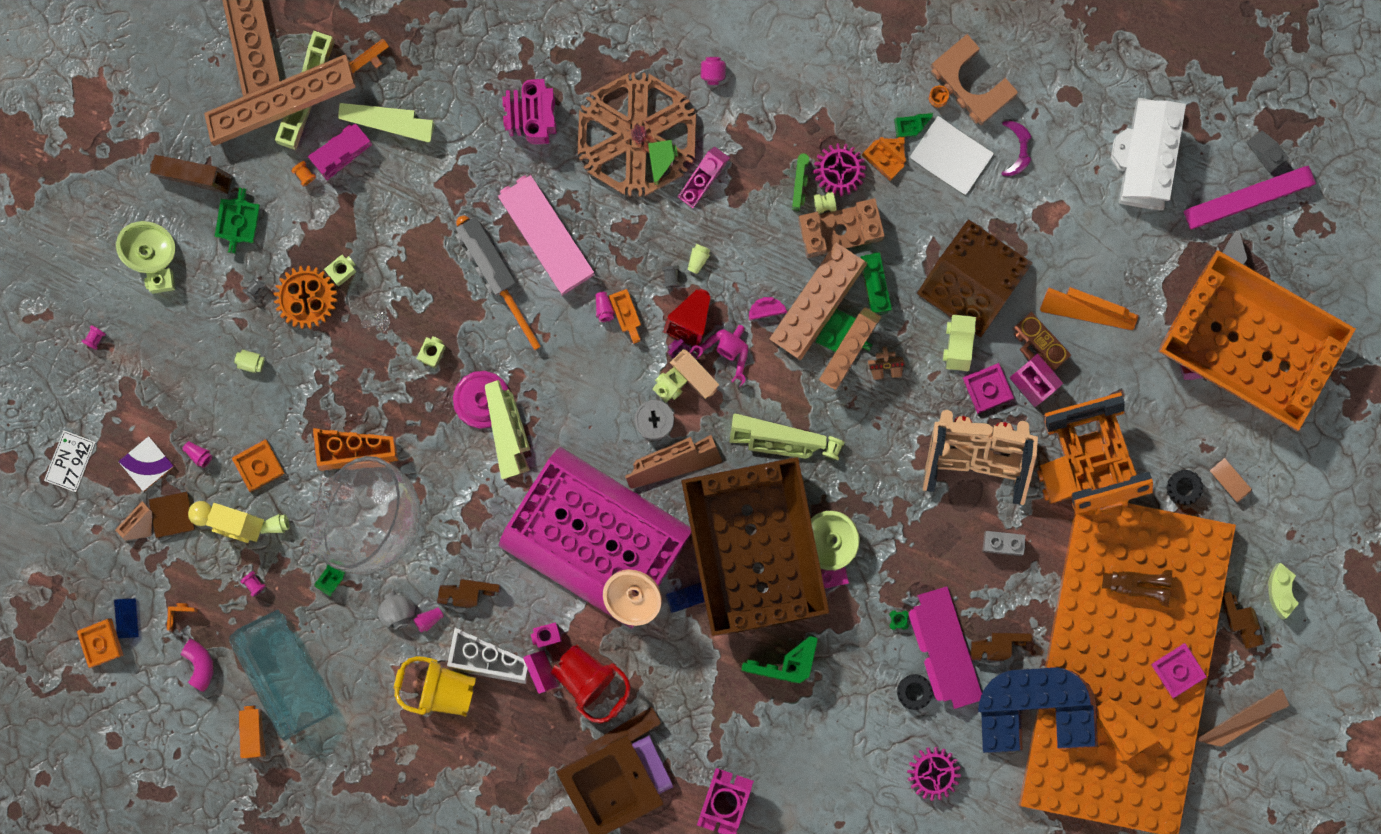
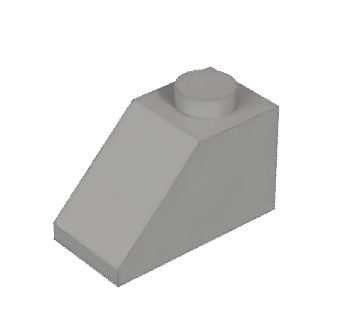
(1235, 248)

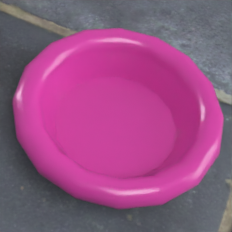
(471, 398)

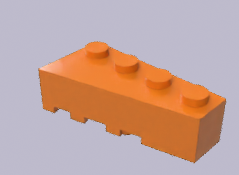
(339, 448)

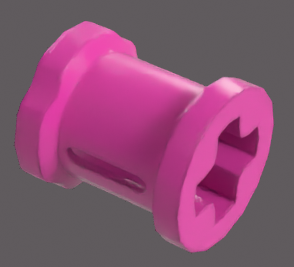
(93, 337)
(253, 584)

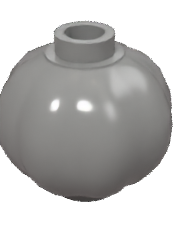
(396, 611)

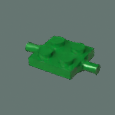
(237, 221)
(836, 330)

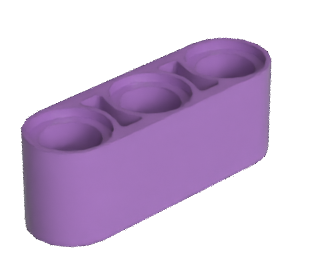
(653, 764)

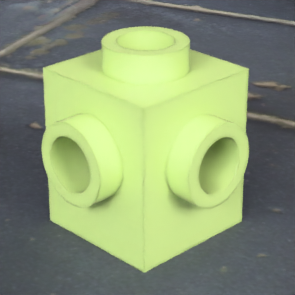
(666, 387)

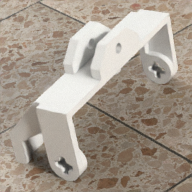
(1149, 153)

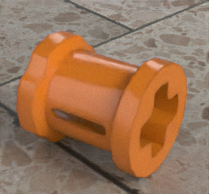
(303, 173)

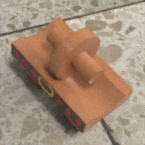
(895, 364)

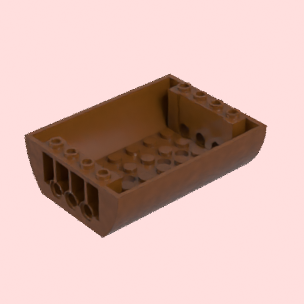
(781, 544)

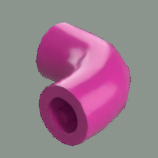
(202, 664)

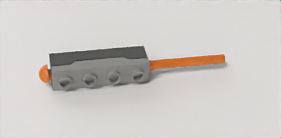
(491, 267)

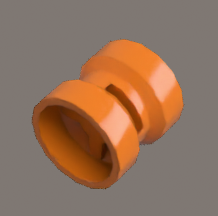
(941, 94)

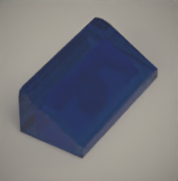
(126, 618)

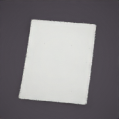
(951, 155)

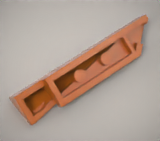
(1088, 308)

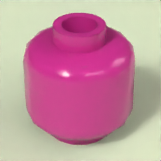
(713, 70)

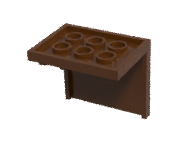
(974, 276)

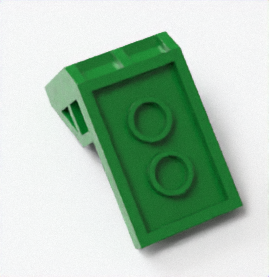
(800, 656)

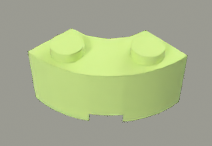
(960, 343)
(1281, 591)

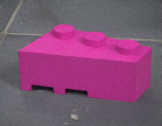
(340, 151)

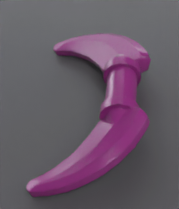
(1024, 137)

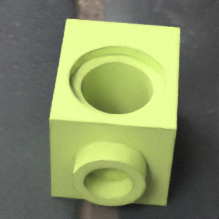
(341, 278)
(431, 360)

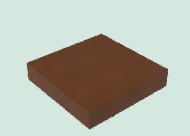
(171, 514)

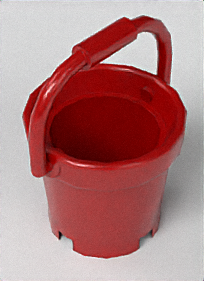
(587, 679)

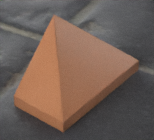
(137, 524)

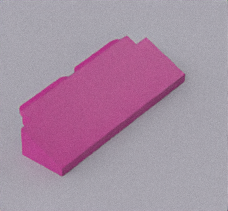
(949, 660)

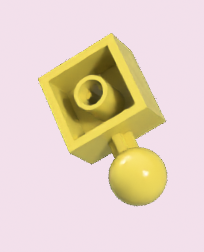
(226, 521)

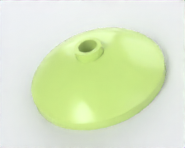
(147, 239)
(825, 527)

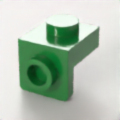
(329, 580)

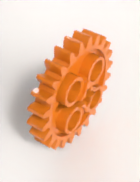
(322, 294)

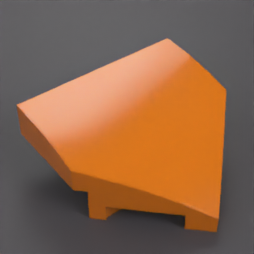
(886, 156)

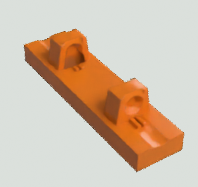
(369, 55)

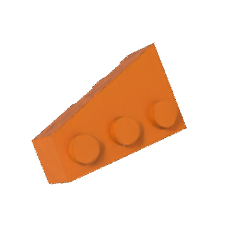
(1124, 730)

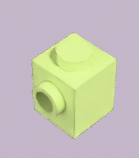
(160, 281)

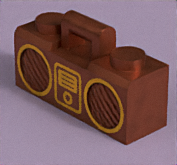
(1037, 336)

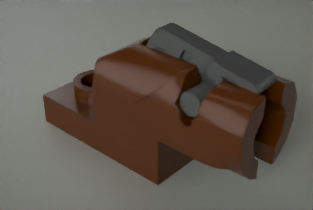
(465, 595)
(1245, 620)
(998, 648)

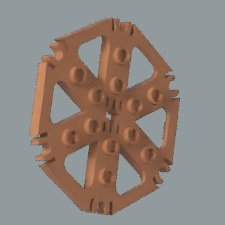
(621, 124)

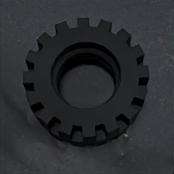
(1172, 487)
(914, 679)

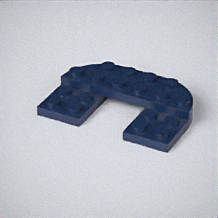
(1032, 690)

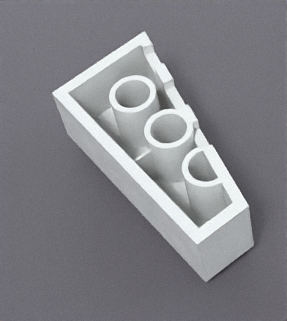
(484, 659)

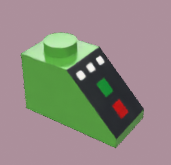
(662, 158)

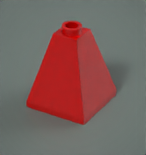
(689, 318)

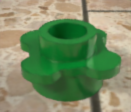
(895, 624)

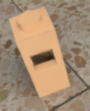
(695, 374)

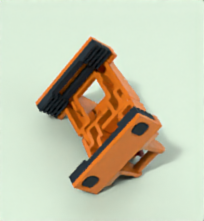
(1088, 452)

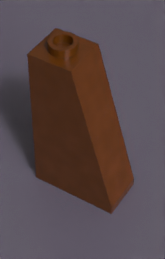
(191, 173)

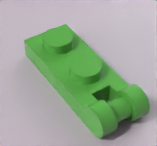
(800, 180)

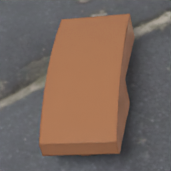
(1231, 480)

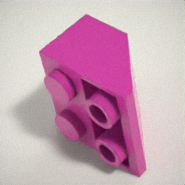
(1036, 380)

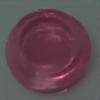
(638, 134)

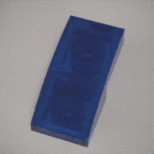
(685, 598)

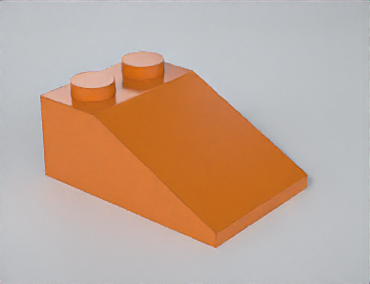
(1057, 480)

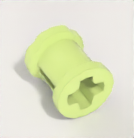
(833, 448)

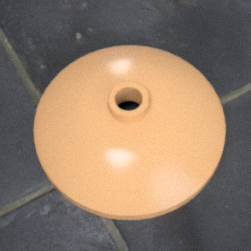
(627, 605)

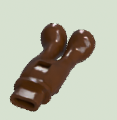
(1128, 584)

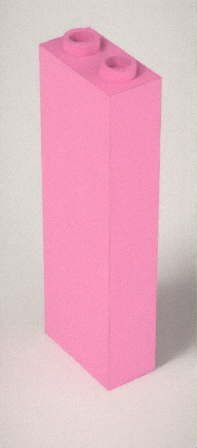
(545, 234)

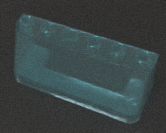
(280, 675)

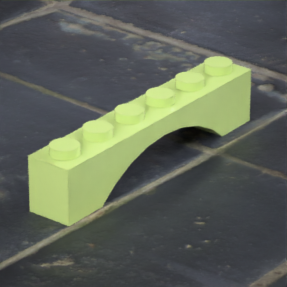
(293, 125)

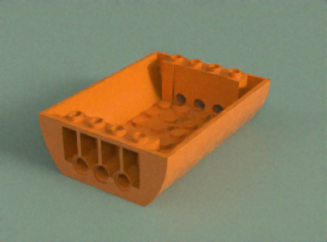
(1265, 321)

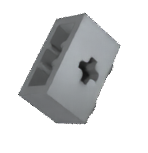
(1003, 543)

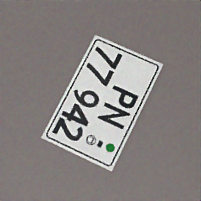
(69, 461)

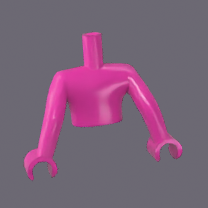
(729, 347)

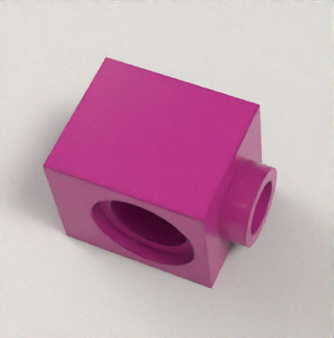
(555, 635)

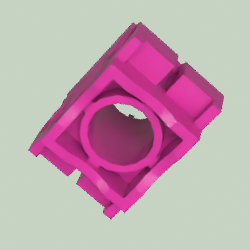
(531, 111)
(728, 822)

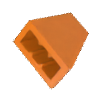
(251, 733)

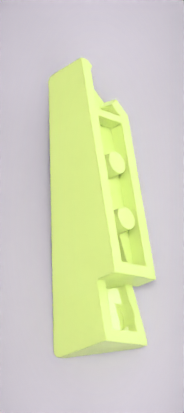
(388, 119)
(507, 431)
(775, 438)

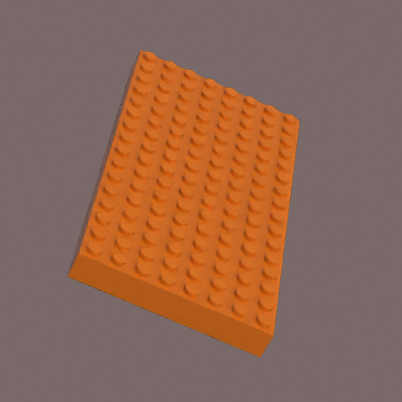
(1111, 646)

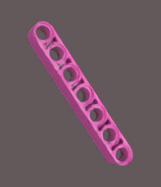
(1249, 197)

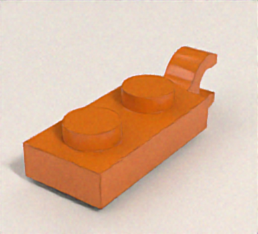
(626, 313)

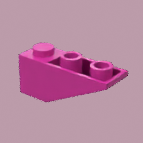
(703, 176)

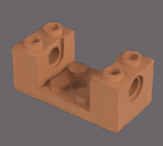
(861, 225)

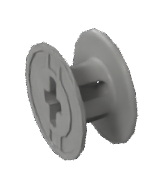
(662, 412)

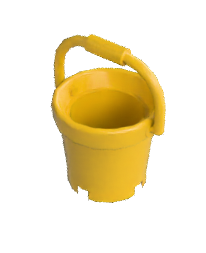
(442, 691)

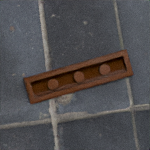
(633, 728)

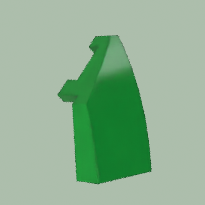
(911, 125)

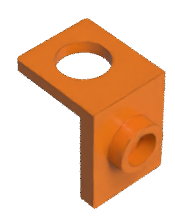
(181, 607)

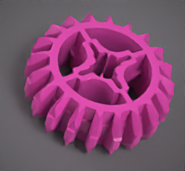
(830, 170)
(951, 769)

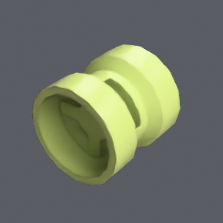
(825, 203)

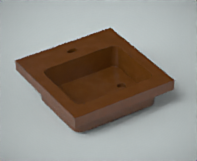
(606, 788)

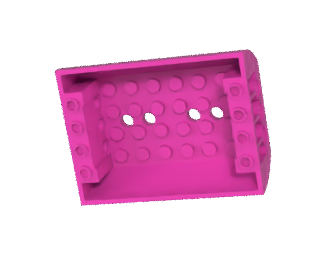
(608, 511)

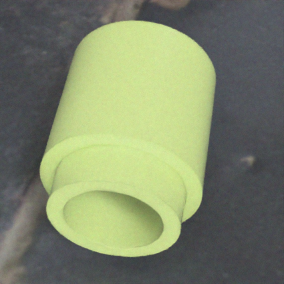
(249, 361)

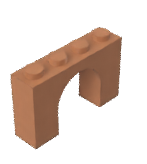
(981, 106)
(849, 348)

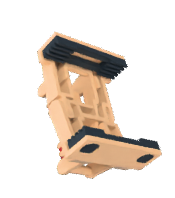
(975, 454)

